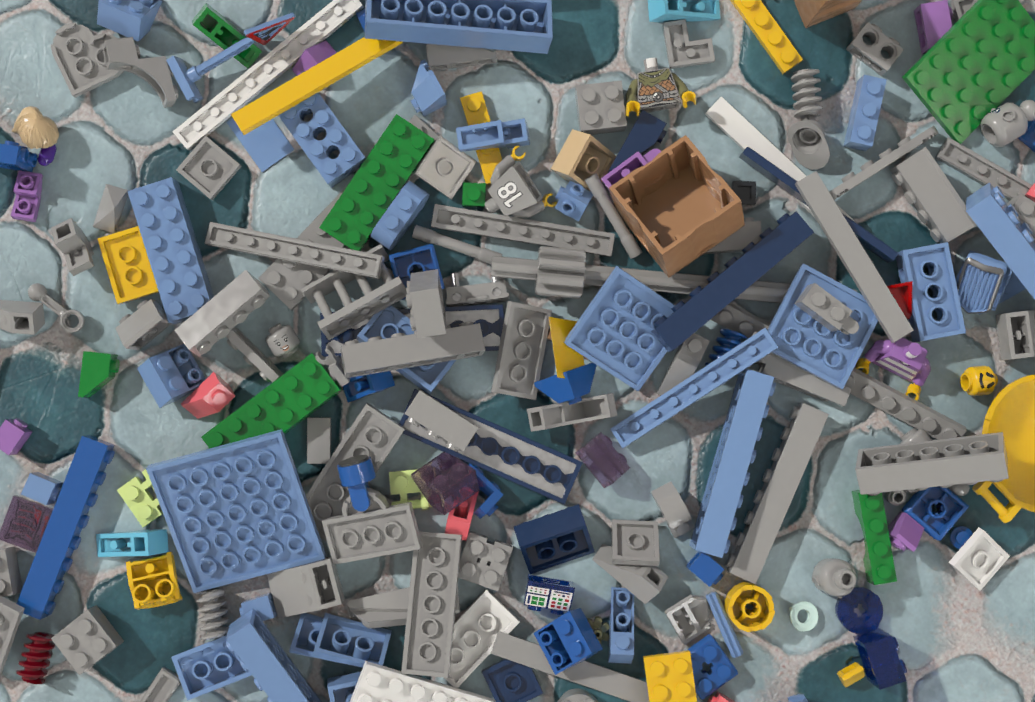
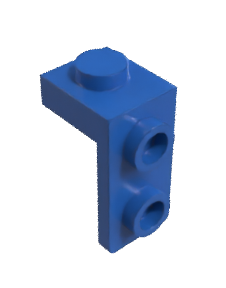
(491, 489)

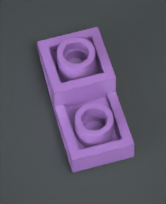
(28, 196)

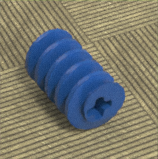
(728, 342)

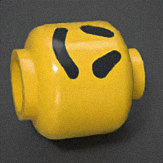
(978, 380)

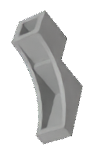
(125, 55)
(565, 414)

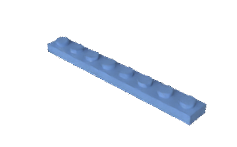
(694, 387)

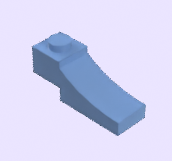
(493, 135)

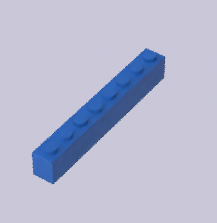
(65, 526)

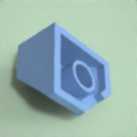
(427, 91)

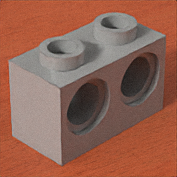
(871, 53)

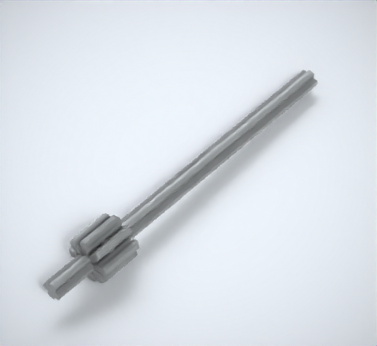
(565, 272)

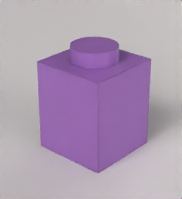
(13, 435)

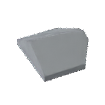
(689, 617)

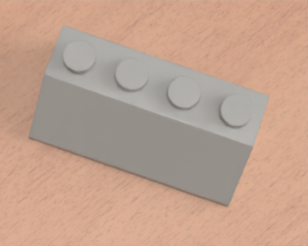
(932, 196)
(222, 313)

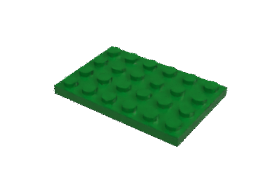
(975, 65)

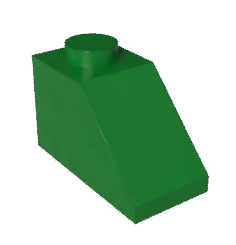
(96, 372)

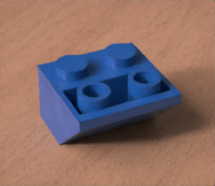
(568, 640)

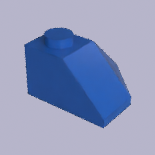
(572, 387)

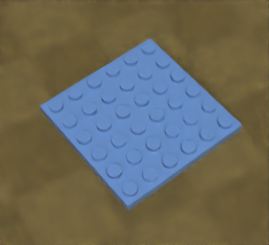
(237, 511)

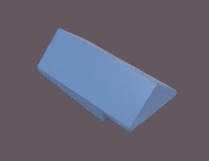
(339, 640)

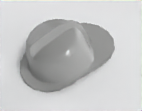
(809, 143)

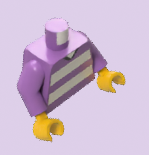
(901, 358)

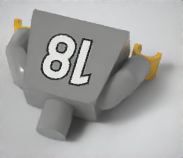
(514, 190)

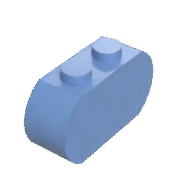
(400, 215)

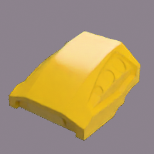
(153, 581)

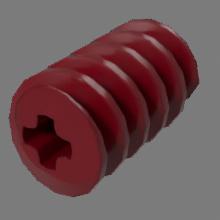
(37, 657)

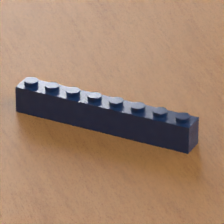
(732, 282)

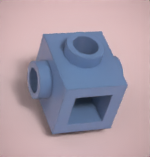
(573, 200)

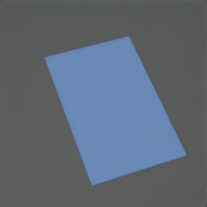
(264, 144)

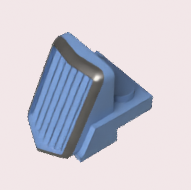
(981, 283)

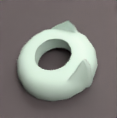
(812, 618)

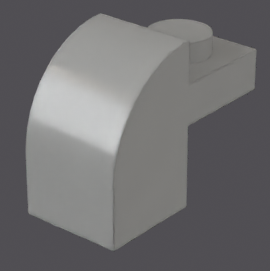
(74, 245)
(673, 509)

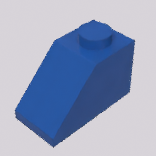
(367, 385)

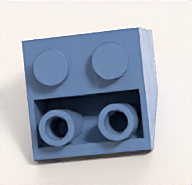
(128, 17)
(171, 375)

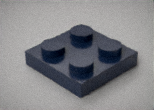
(512, 682)

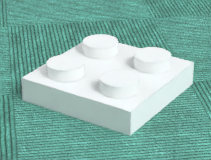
(979, 559)

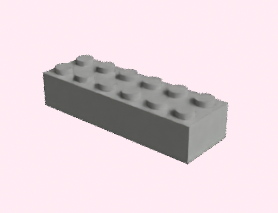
(932, 464)

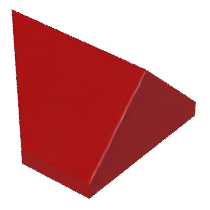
(903, 295)

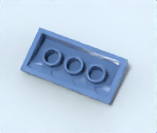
(391, 321)
(208, 668)

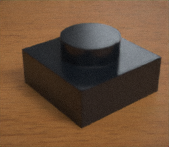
(745, 191)

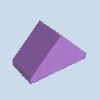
(313, 56)

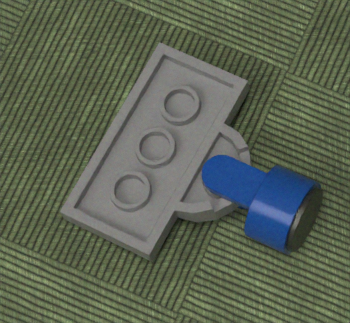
(368, 522)

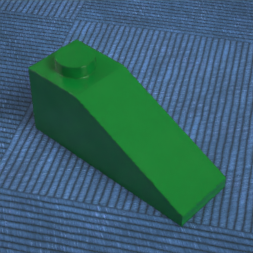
(224, 33)

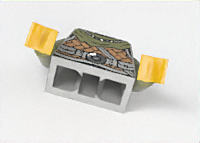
(656, 90)

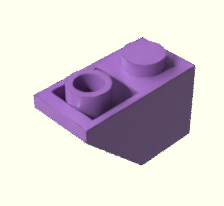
(905, 532)

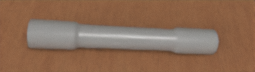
(600, 193)
(432, 237)

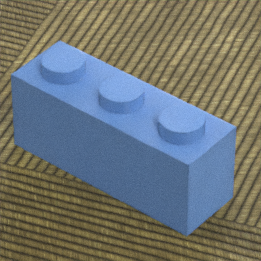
(865, 113)

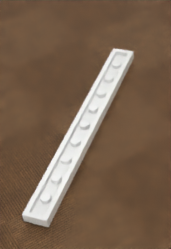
(265, 71)

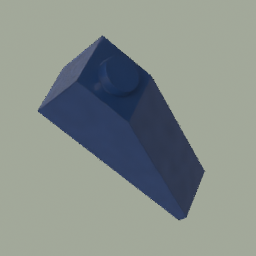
(641, 138)

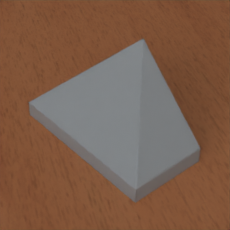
(110, 208)

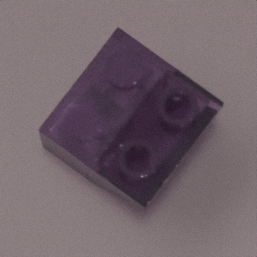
(446, 482)

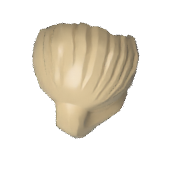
(35, 129)

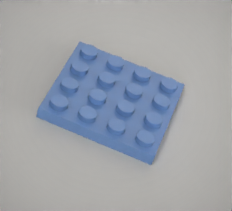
(618, 329)
(812, 345)

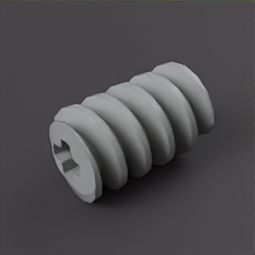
(805, 93)
(213, 613)

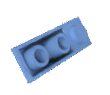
(621, 626)

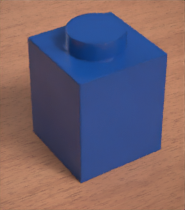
(705, 568)

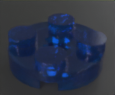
(868, 620)

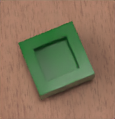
(474, 194)

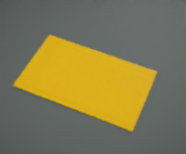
(565, 357)

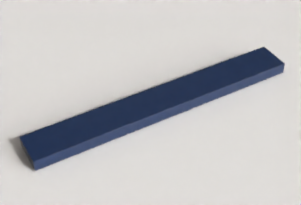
(788, 184)

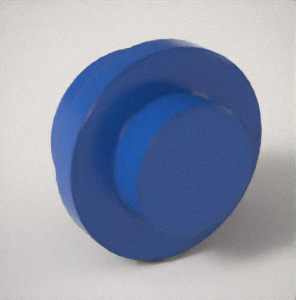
(959, 536)

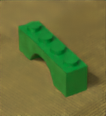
(878, 552)

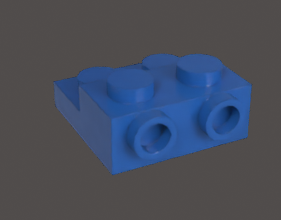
(16, 157)

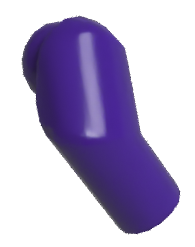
(47, 155)

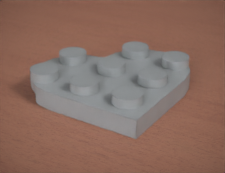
(81, 58)

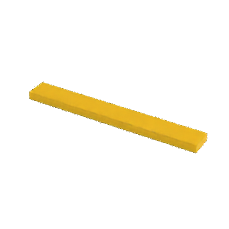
(310, 82)

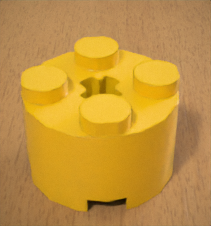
(753, 619)

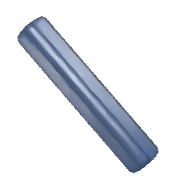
(724, 624)

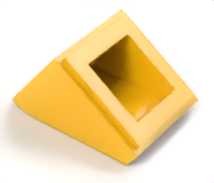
(851, 674)

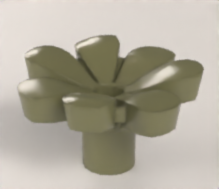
(599, 628)

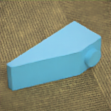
(691, 10)
(132, 543)

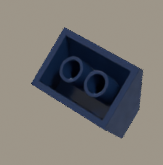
(554, 539)

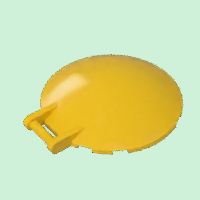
(1013, 415)

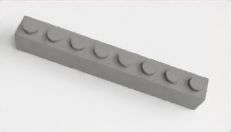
(777, 492)

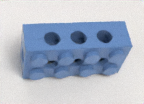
(319, 151)
(944, 288)

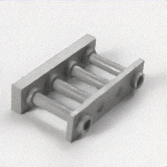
(355, 311)

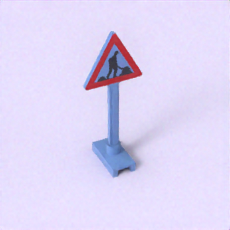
(187, 77)

